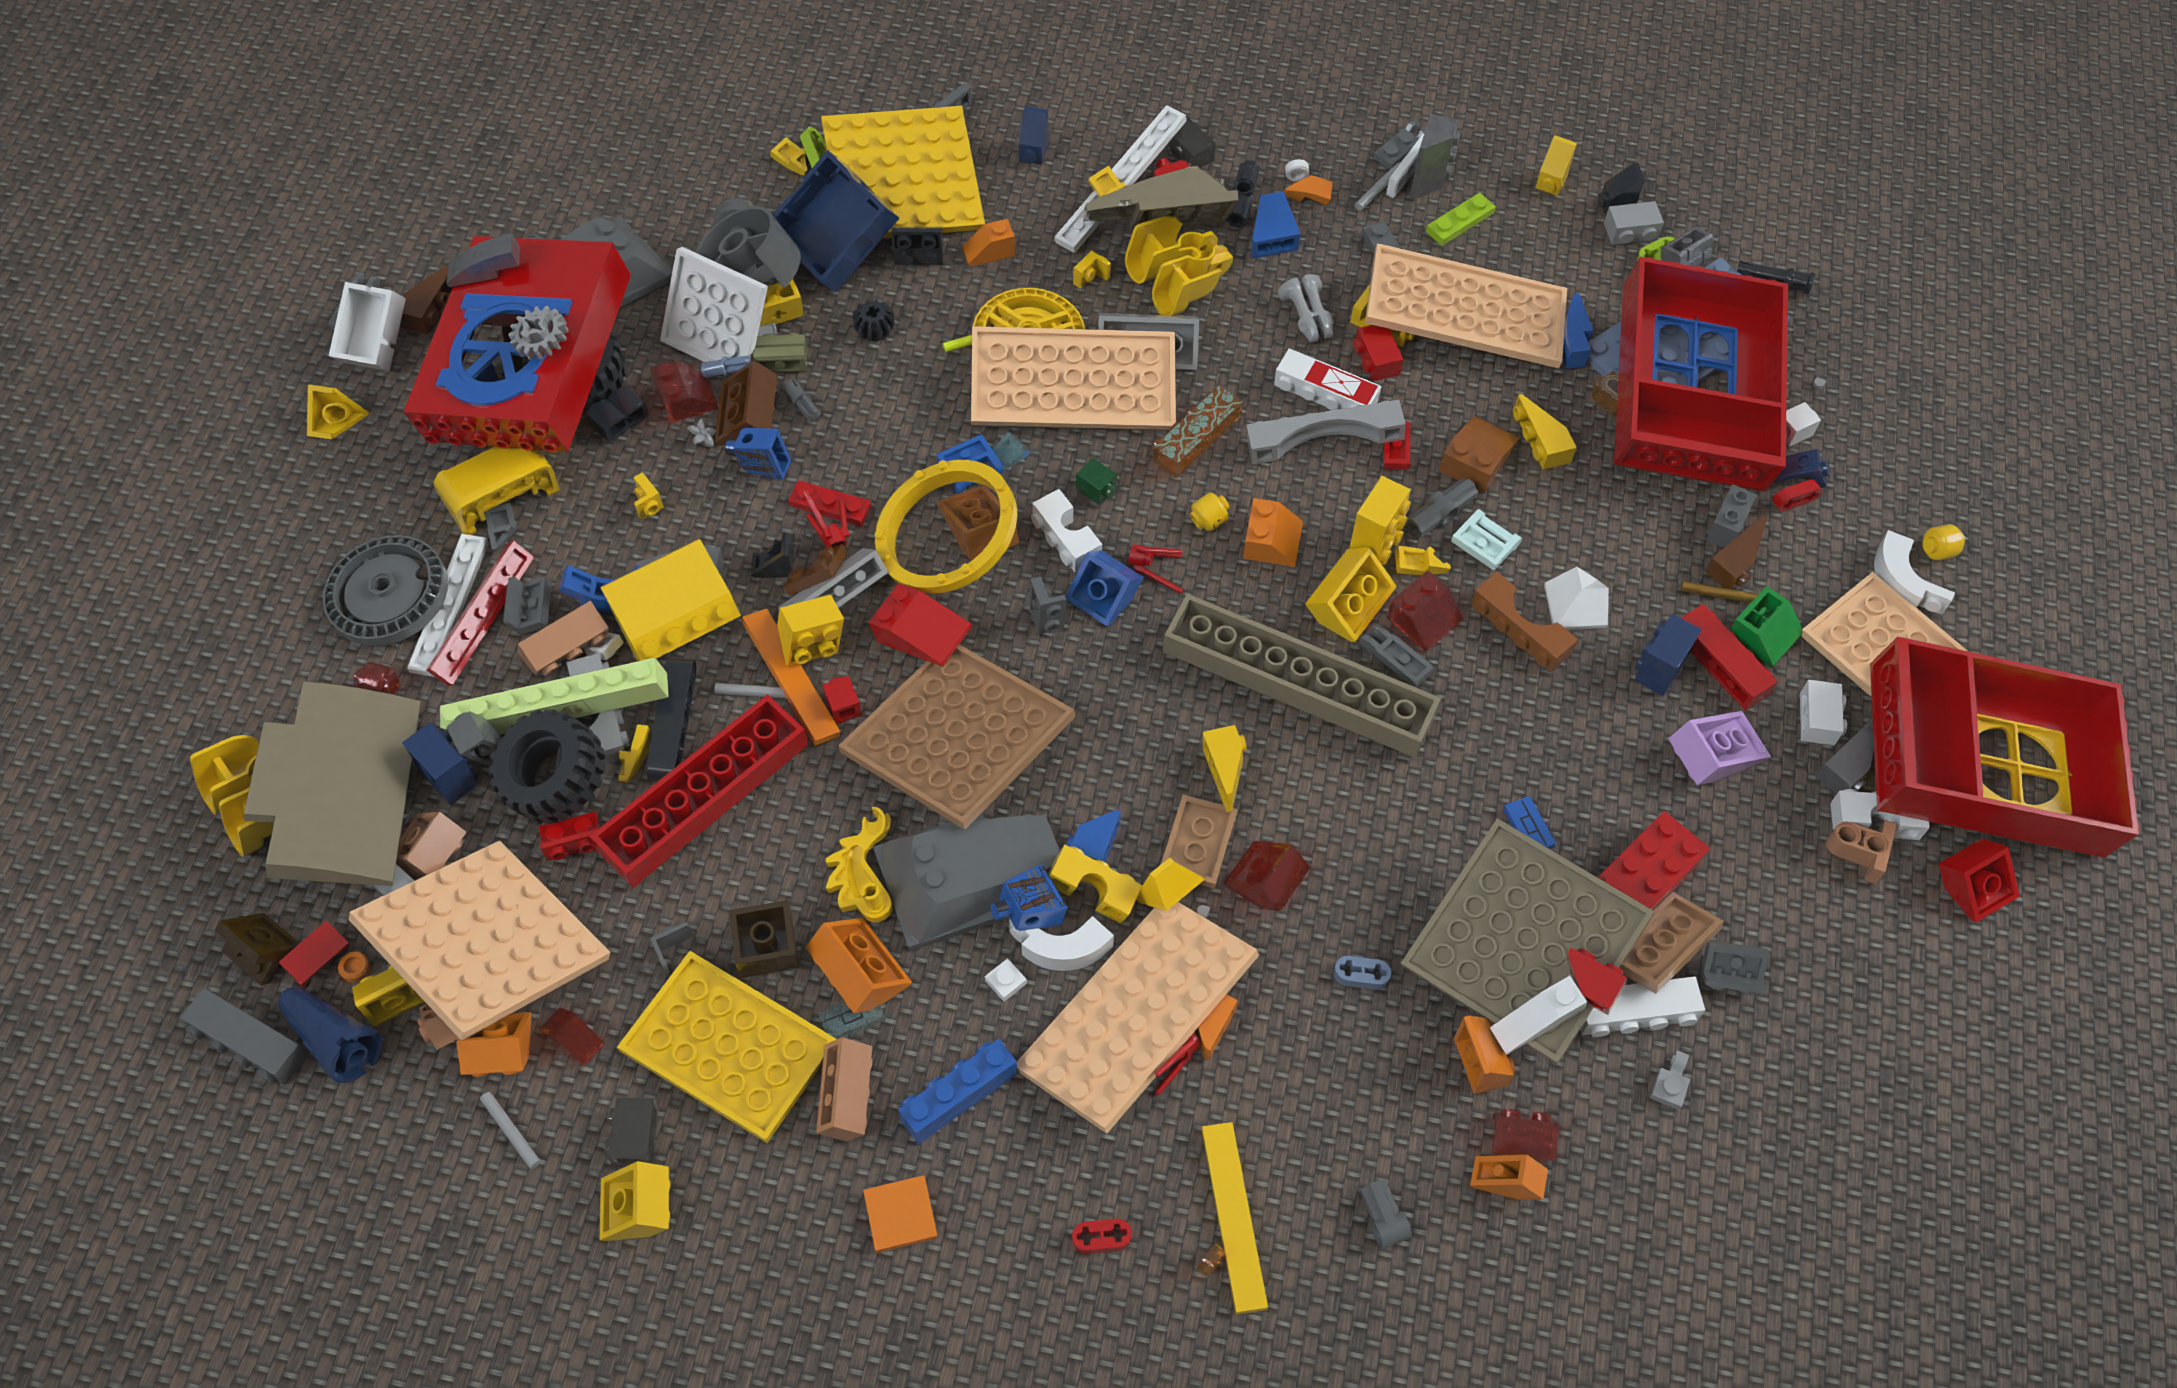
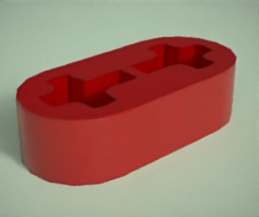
(1797, 495)
(1101, 1228)

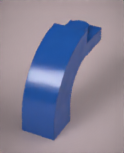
(586, 588)

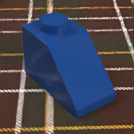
(1097, 836)

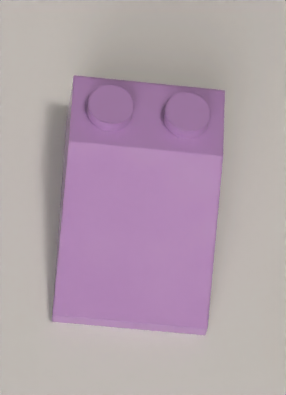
(1718, 746)

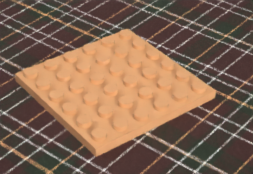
(479, 938)

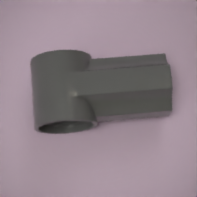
(1387, 1223)

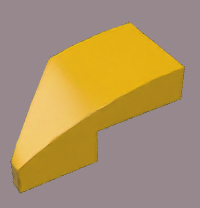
(790, 156)
(1417, 561)
(639, 750)

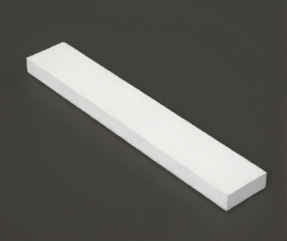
(461, 576)

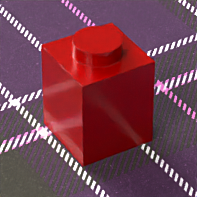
(842, 699)

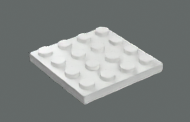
(711, 309)

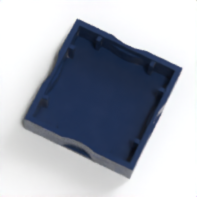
(834, 220)

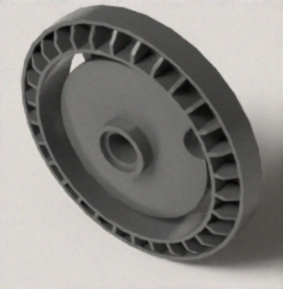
(384, 590)

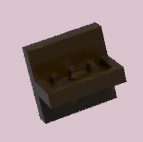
(255, 944)

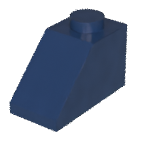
(1034, 135)

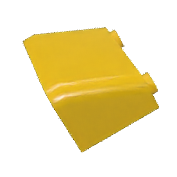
(491, 480)

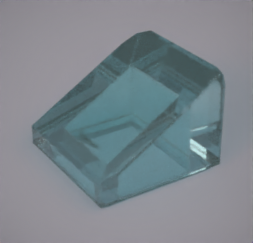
(1010, 450)

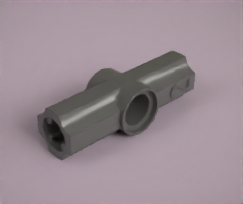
(1441, 507)

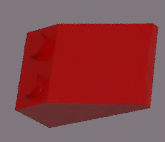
(918, 625)

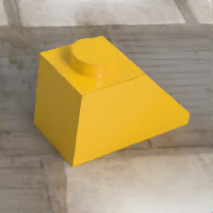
(1556, 165)

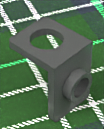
(669, 937)

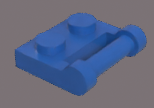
(976, 450)

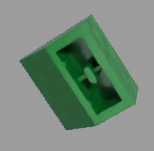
(1768, 626)

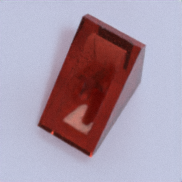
(572, 1035)

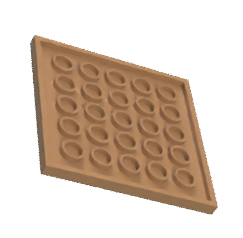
(957, 734)

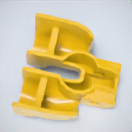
(1181, 268)
(224, 781)

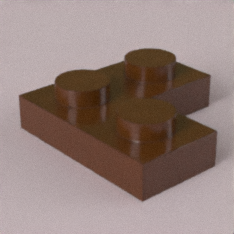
(822, 569)

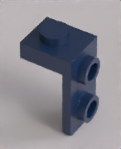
(1805, 464)

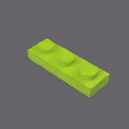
(1460, 219)

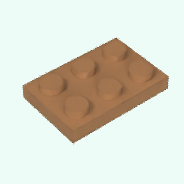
(1200, 837)

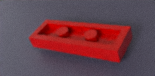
(828, 503)

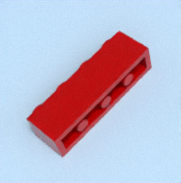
(1729, 660)

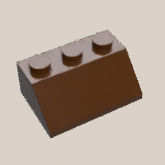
(745, 402)

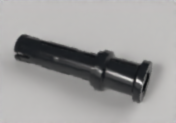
(1794, 279)

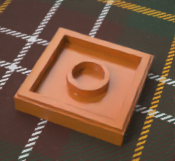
(900, 1214)

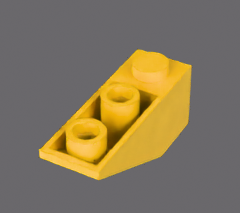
(1548, 437)

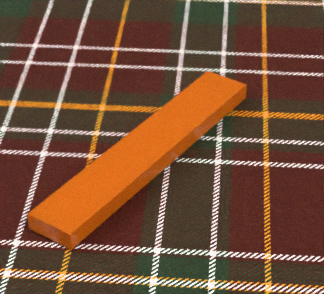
(791, 679)

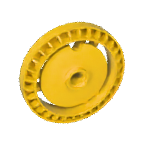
(1029, 310)

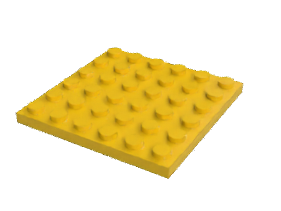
(913, 163)

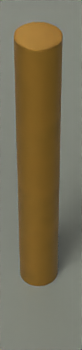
(1719, 592)

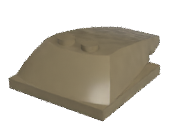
(1185, 194)

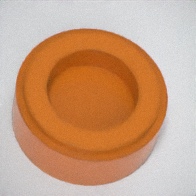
(354, 967)

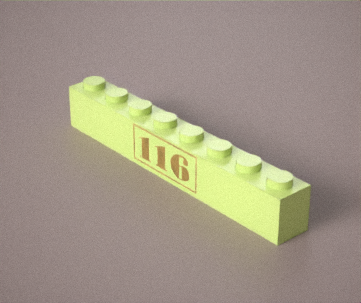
(574, 695)

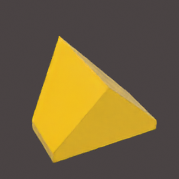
(330, 412)
(1168, 885)

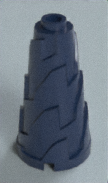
(333, 1036)

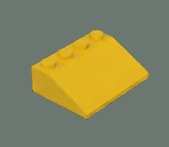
(670, 601)

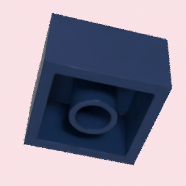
(1666, 653)
(441, 762)

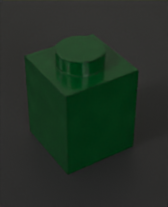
(1096, 481)

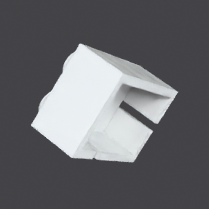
(367, 326)

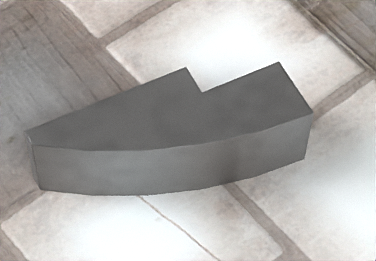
(484, 260)

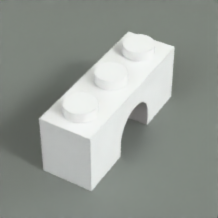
(1052, 515)
(1861, 806)

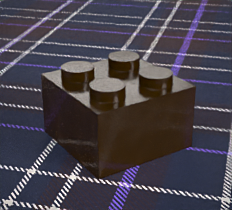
(763, 939)

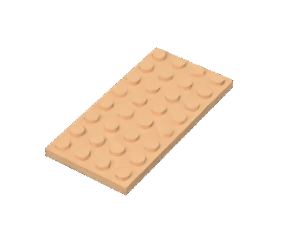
(1467, 305)
(1073, 378)
(1136, 1013)

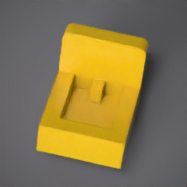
(1105, 182)

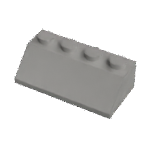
(1185, 329)

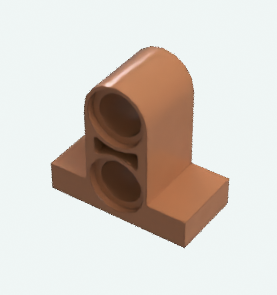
(1858, 844)

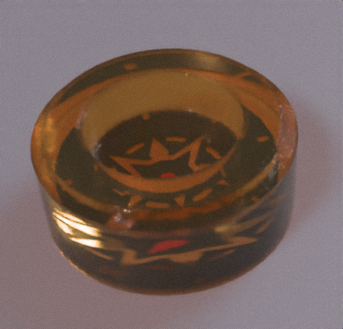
(1211, 1260)

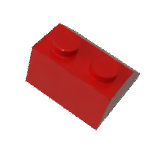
(1980, 878)

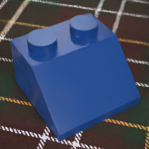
(1103, 587)

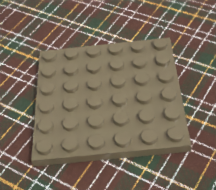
(1511, 926)

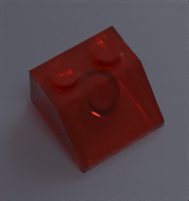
(682, 390)
(1425, 611)
(1268, 874)

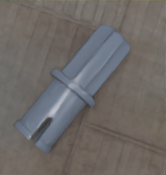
(725, 366)

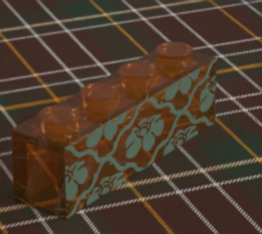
(1197, 431)

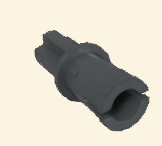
(801, 400)

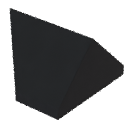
(775, 560)

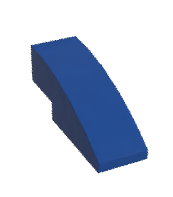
(1576, 334)

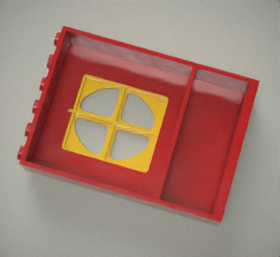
(1929, 760)

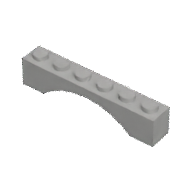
(1375, 422)

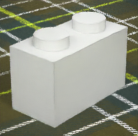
(1822, 712)

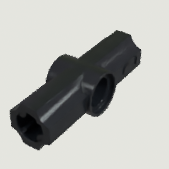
(1245, 185)

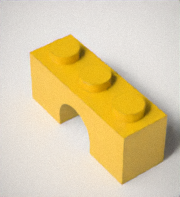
(1115, 890)

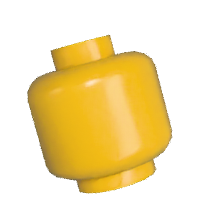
(1209, 512)
(1943, 542)

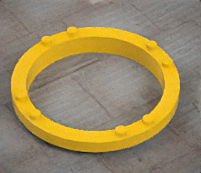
(917, 487)

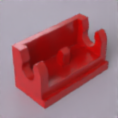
(313, 953)

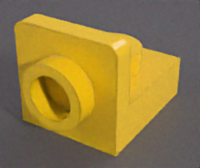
(1089, 267)
(649, 498)

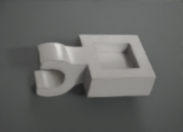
(1669, 1084)

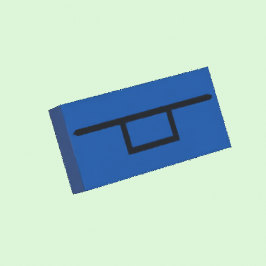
(1526, 819)

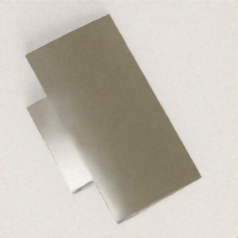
(335, 785)

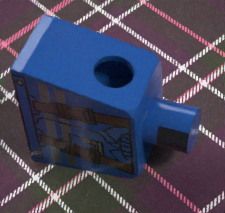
(760, 452)
(1030, 901)

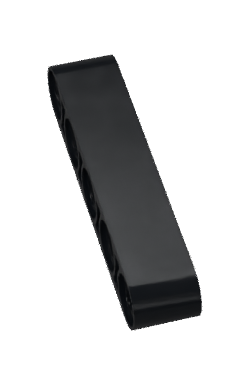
(671, 719)

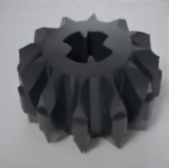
(873, 320)

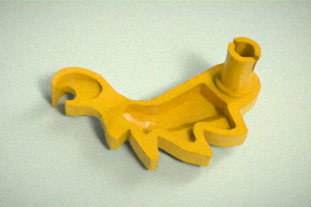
(854, 877)

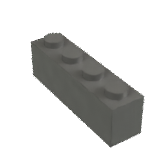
(243, 1036)

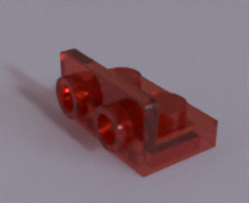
(1525, 1134)

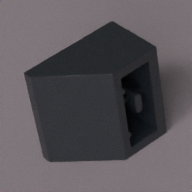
(917, 245)

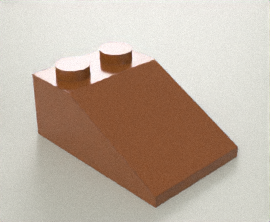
(1478, 453)
(973, 519)

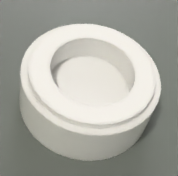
(1297, 170)

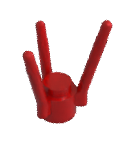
(831, 534)
(1143, 556)
(1184, 1054)

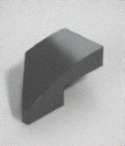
(500, 525)

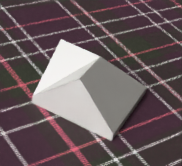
(1577, 600)

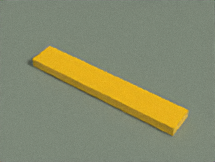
(1234, 1219)

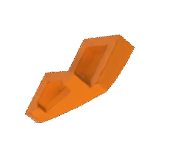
(1310, 187)

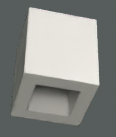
(1800, 423)

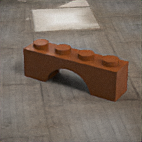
(1546, 643)

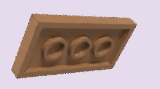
(1669, 941)

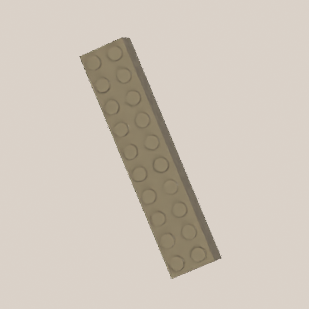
(1301, 675)

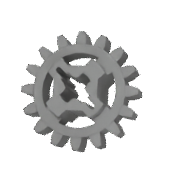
(538, 332)

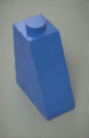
(1274, 227)

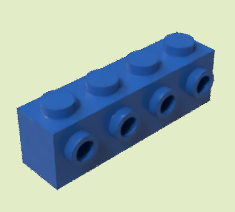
(958, 1090)

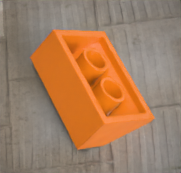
(857, 964)

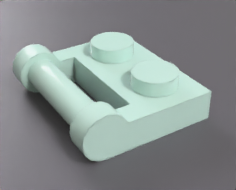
(1482, 544)

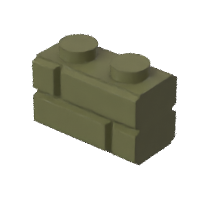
(781, 352)

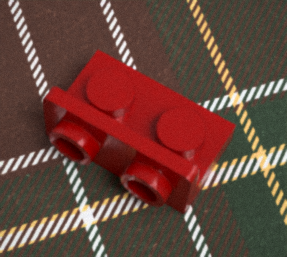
(568, 836)

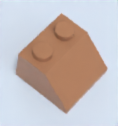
(428, 843)

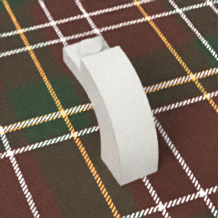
(1894, 568)
(1066, 951)

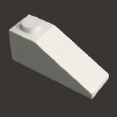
(1539, 1015)

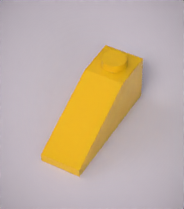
(1224, 755)

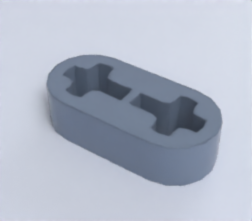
(1362, 972)

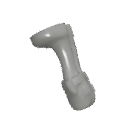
(1308, 321)

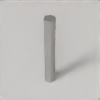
(1375, 190)
(748, 690)
(510, 1130)

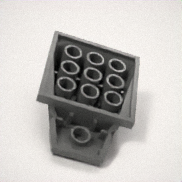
(644, 264)
(951, 875)

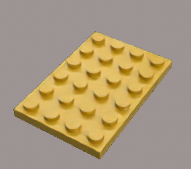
(727, 1046)

